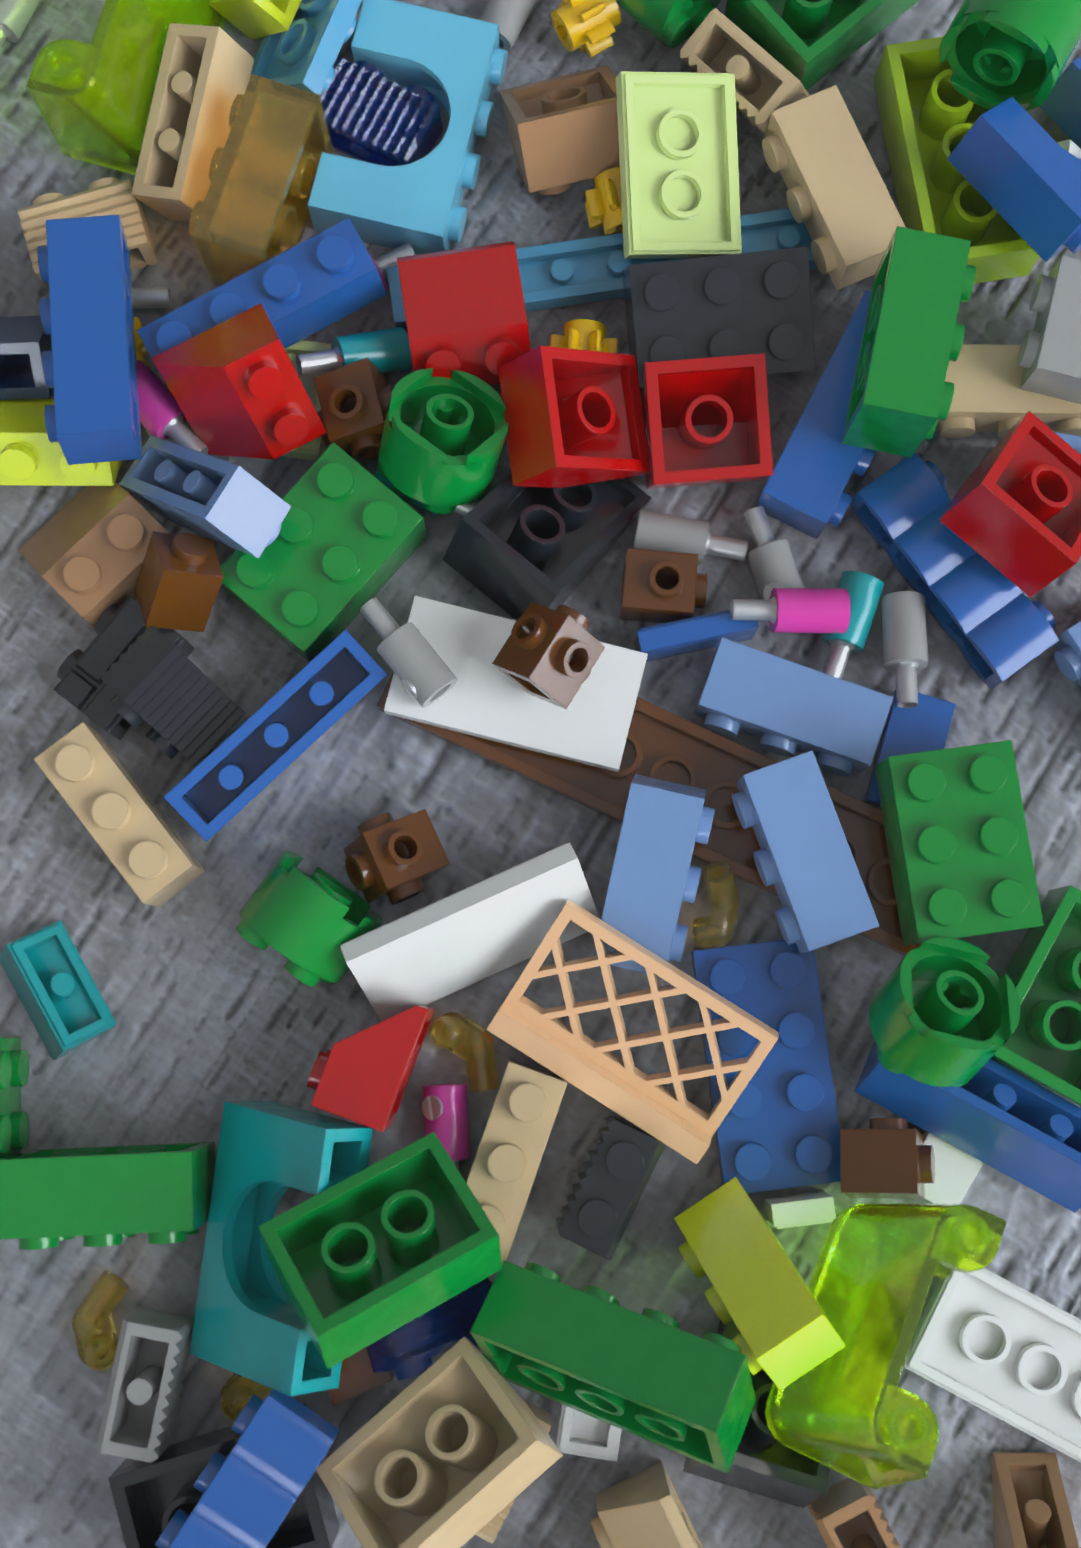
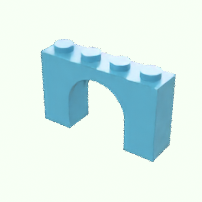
(422, 200)

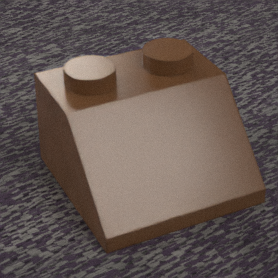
(563, 128)
(93, 549)

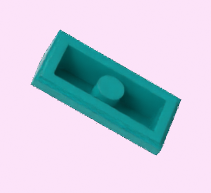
(56, 989)

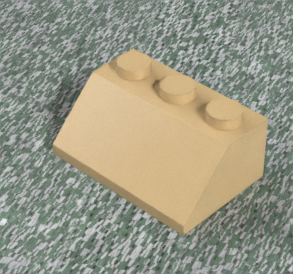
(439, 1457)
(643, 1513)

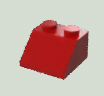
(465, 310)
(241, 389)
(573, 417)
(707, 421)
(1023, 506)
(371, 1069)

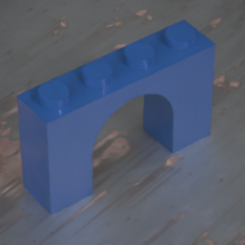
(1026, 170)

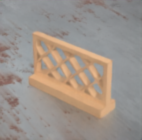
(604, 1074)

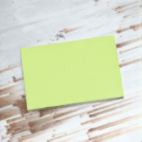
(678, 164)

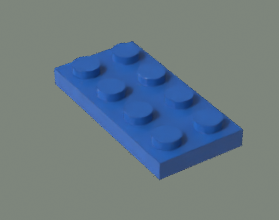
(787, 1116)

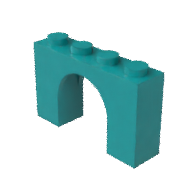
(241, 1307)

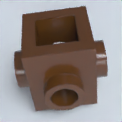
(354, 407)
(549, 653)
(394, 856)

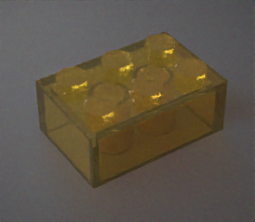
(260, 179)

